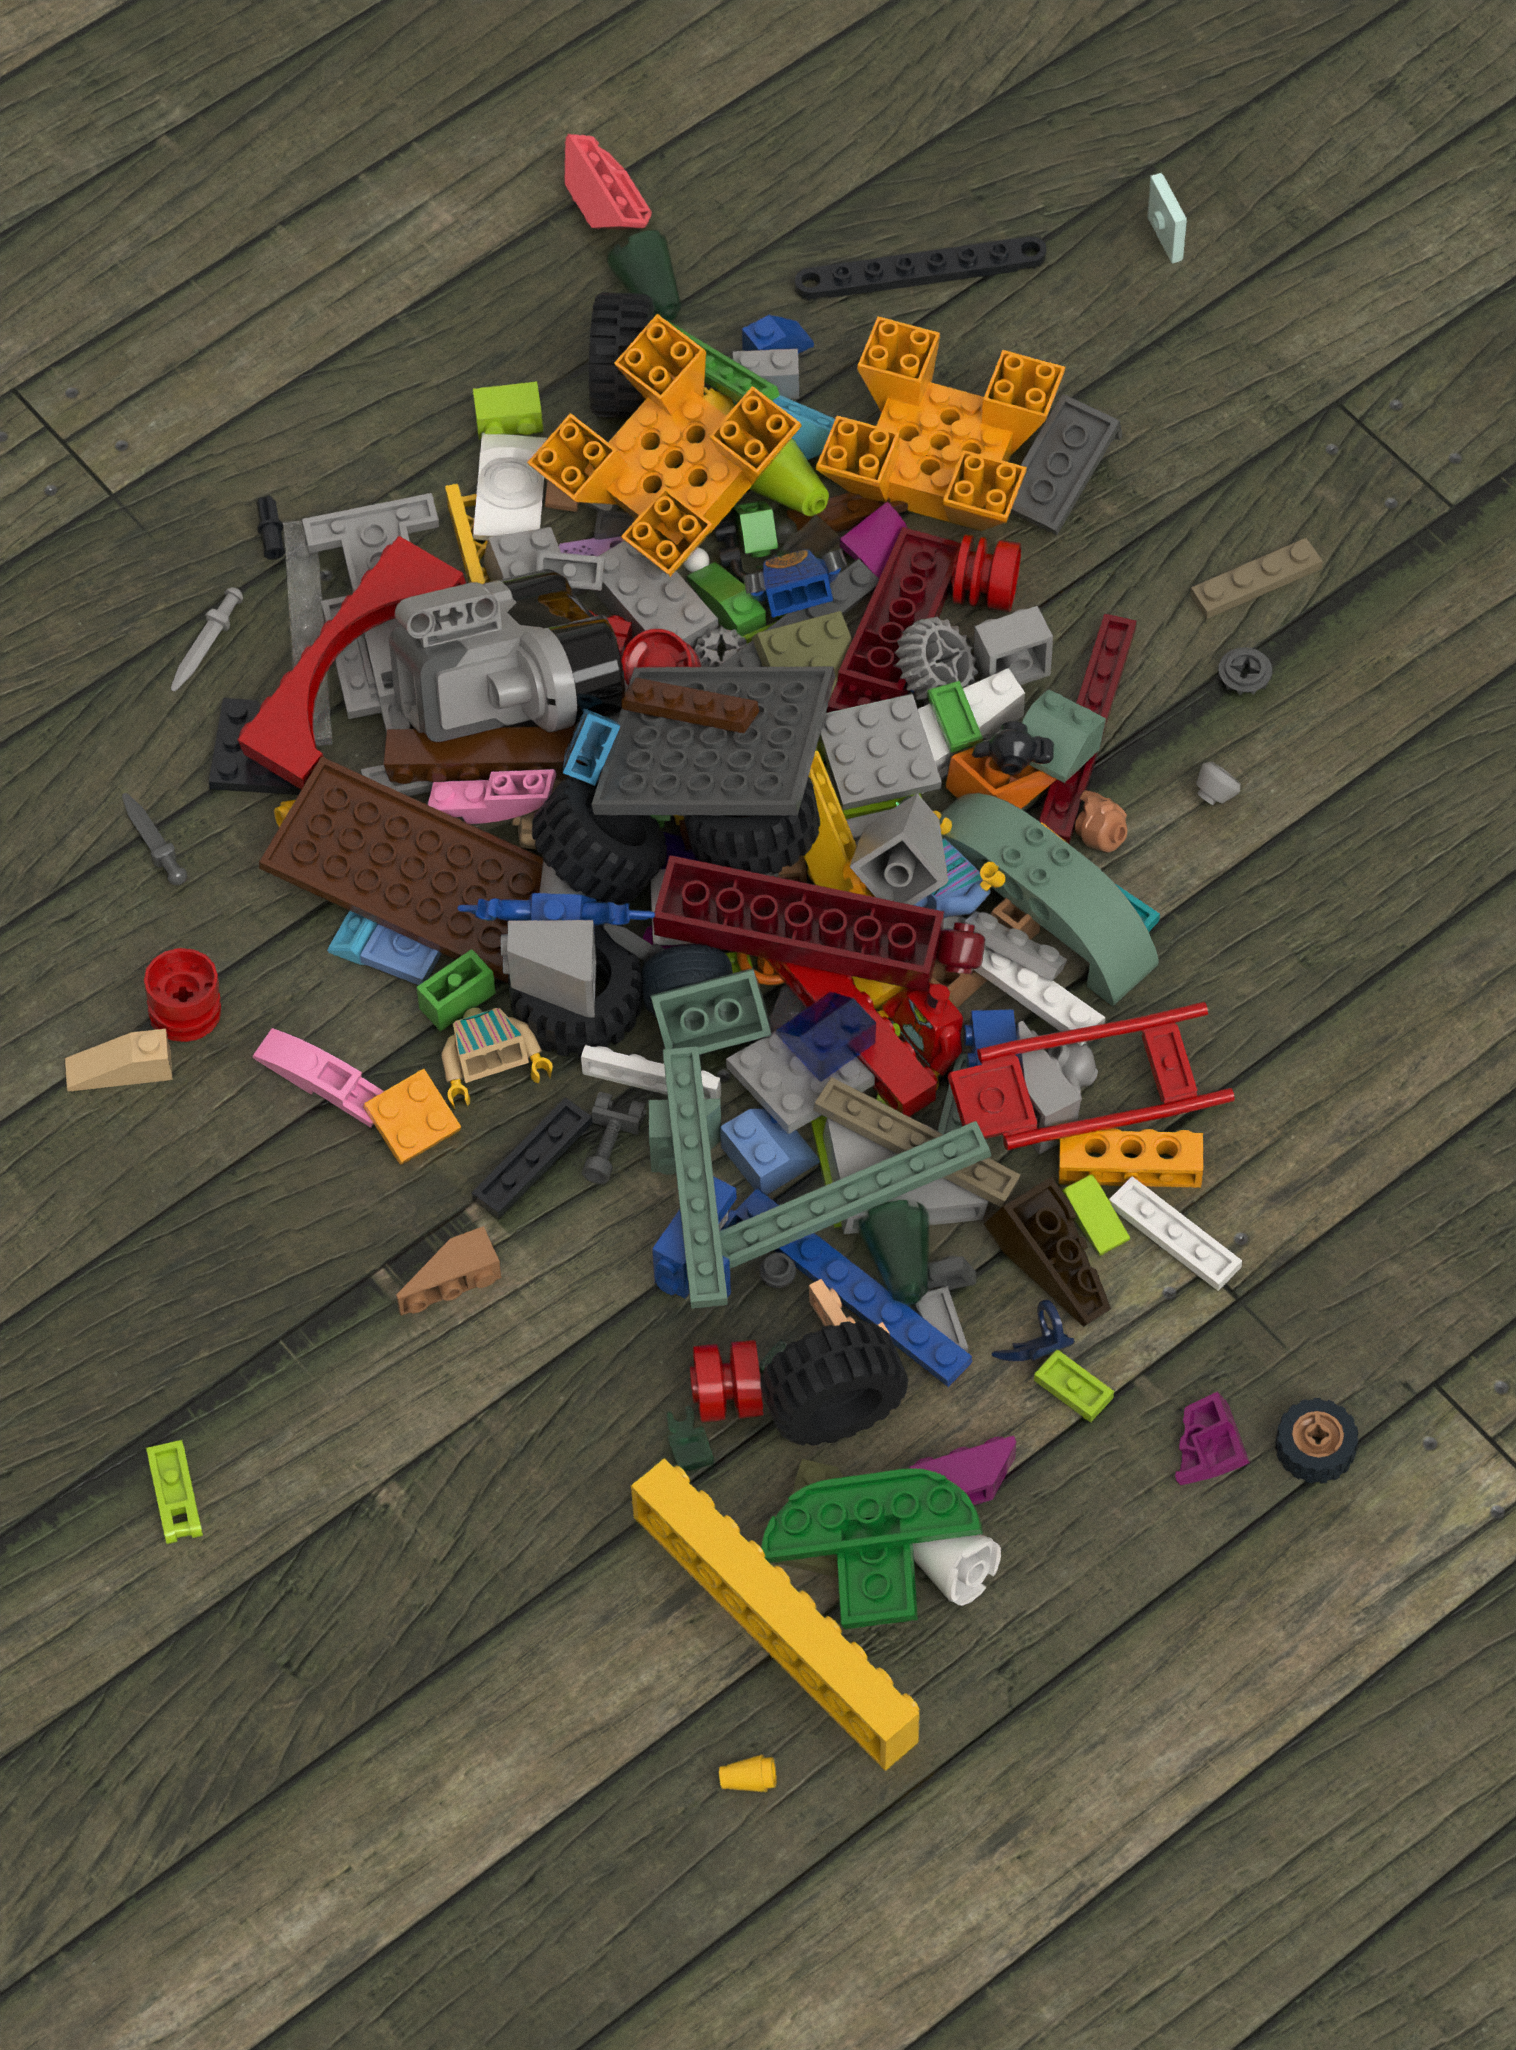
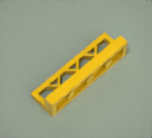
(470, 550)

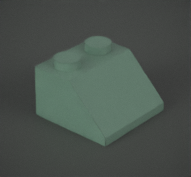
(1071, 727)
(661, 1136)

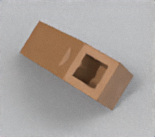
(457, 1267)

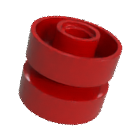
(657, 649)
(718, 1381)

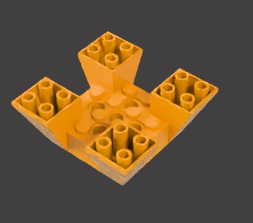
(674, 416)
(934, 442)

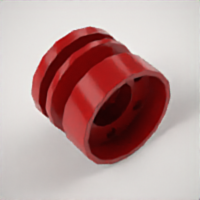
(986, 573)
(183, 994)

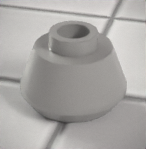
(1216, 784)

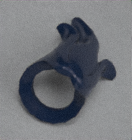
(1048, 1343)

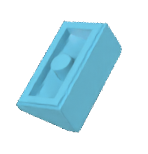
(352, 937)

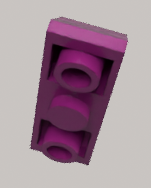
(975, 1469)

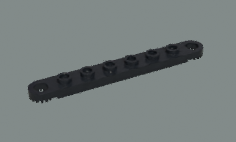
(920, 268)

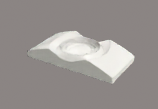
(507, 486)

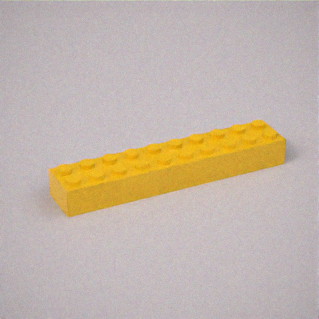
(776, 1613)

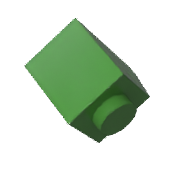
(755, 528)

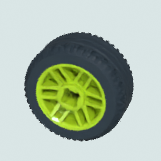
(681, 967)

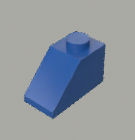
(775, 334)

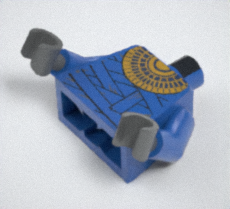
(795, 580)

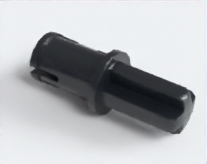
(270, 528)

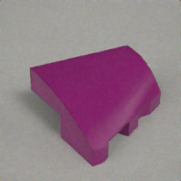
(874, 538)
(1209, 1441)

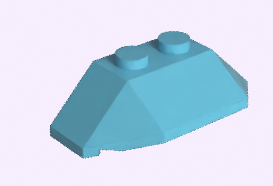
(814, 428)

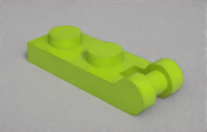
(174, 1490)

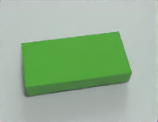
(954, 716)

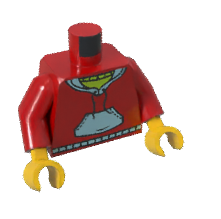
(928, 1025)

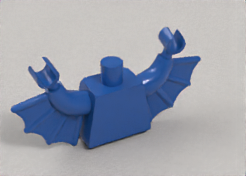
(555, 907)

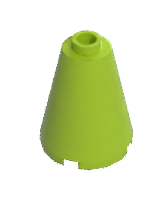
(793, 482)

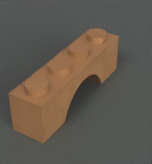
(964, 985)

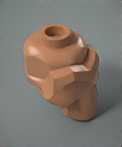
(1101, 823)

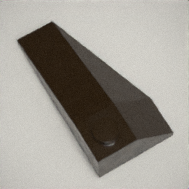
(1045, 1244)

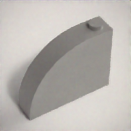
(852, 1152)

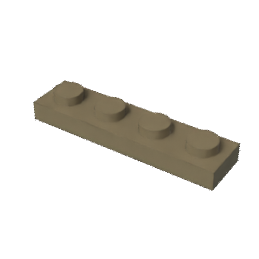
(1256, 578)

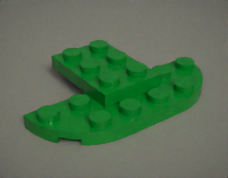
(872, 1530)

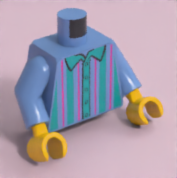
(965, 884)

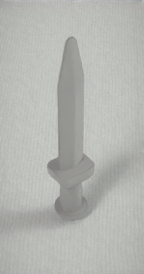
(216, 621)

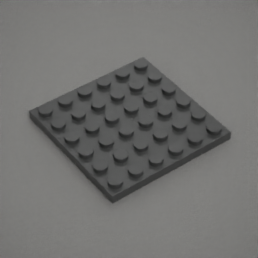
(713, 771)

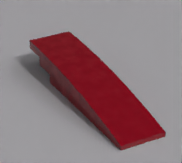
(909, 590)

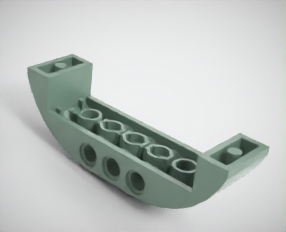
(1057, 890)

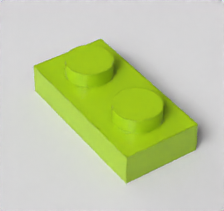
(1073, 1385)

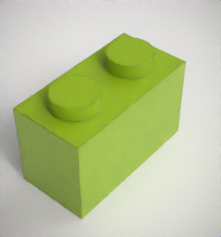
(508, 409)

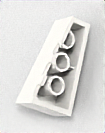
(993, 703)

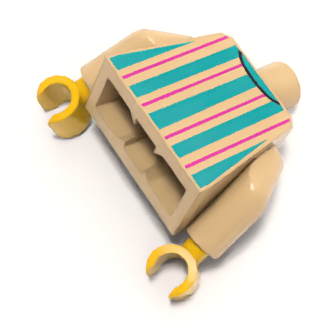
(488, 1045)

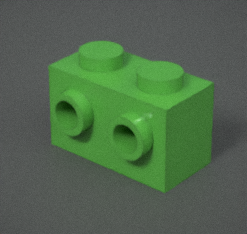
(455, 990)

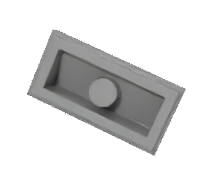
(580, 570)

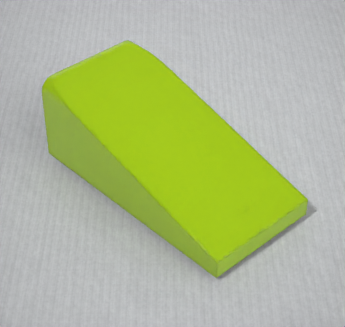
(1096, 1215)

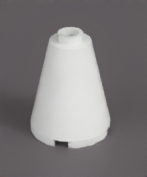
(959, 1565)

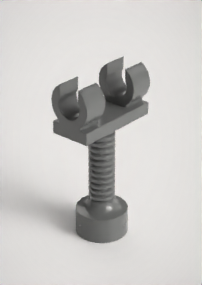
(597, 1167)

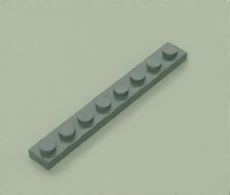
(695, 1178)
(854, 1194)

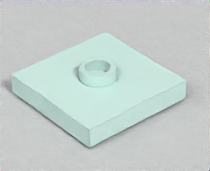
(1166, 218)

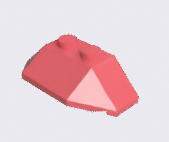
(602, 186)

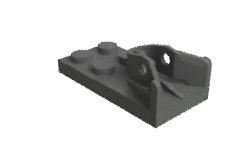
(1063, 462)

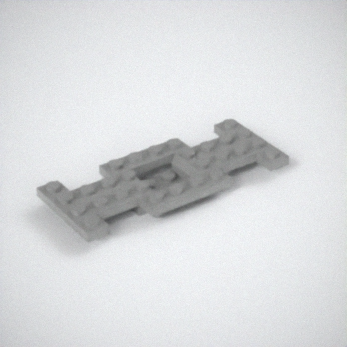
(363, 536)

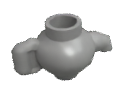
(1076, 1063)

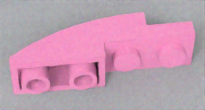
(494, 800)
(317, 1072)

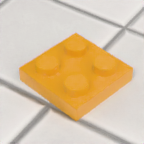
(412, 1116)

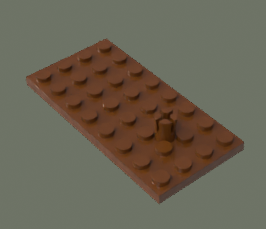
(400, 862)

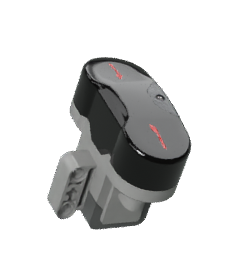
(503, 657)

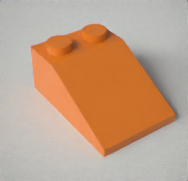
(984, 776)

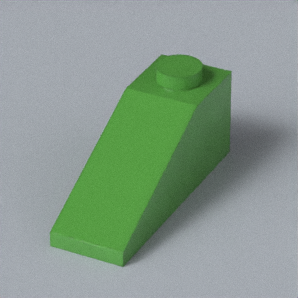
(728, 599)

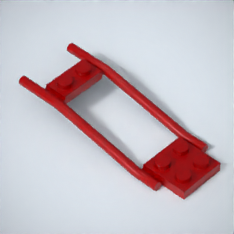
(1001, 1103)

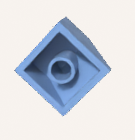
(765, 1150)

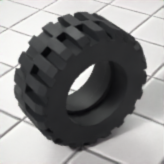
(614, 326)
(755, 842)
(597, 854)
(614, 1007)
(834, 1383)

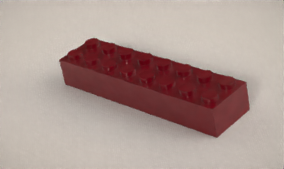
(798, 923)

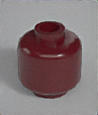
(961, 948)

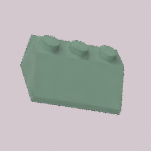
(713, 1013)

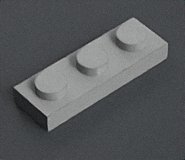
(1017, 946)

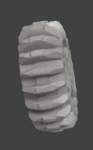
(929, 643)

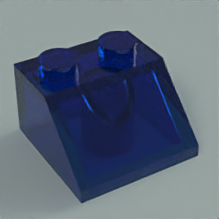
(829, 1034)

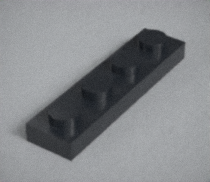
(531, 1158)

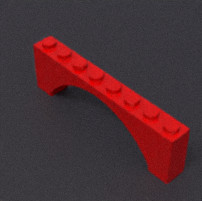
(284, 729)

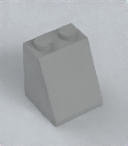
(902, 854)
(553, 962)

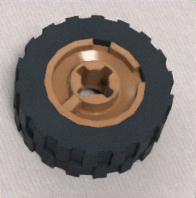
(1298, 1448)

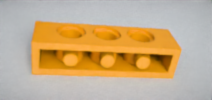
(1148, 1167)

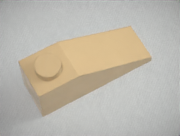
(121, 1061)

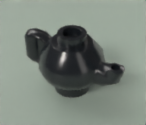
(1015, 748)

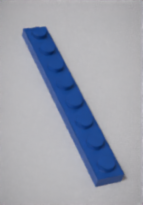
(868, 1299)

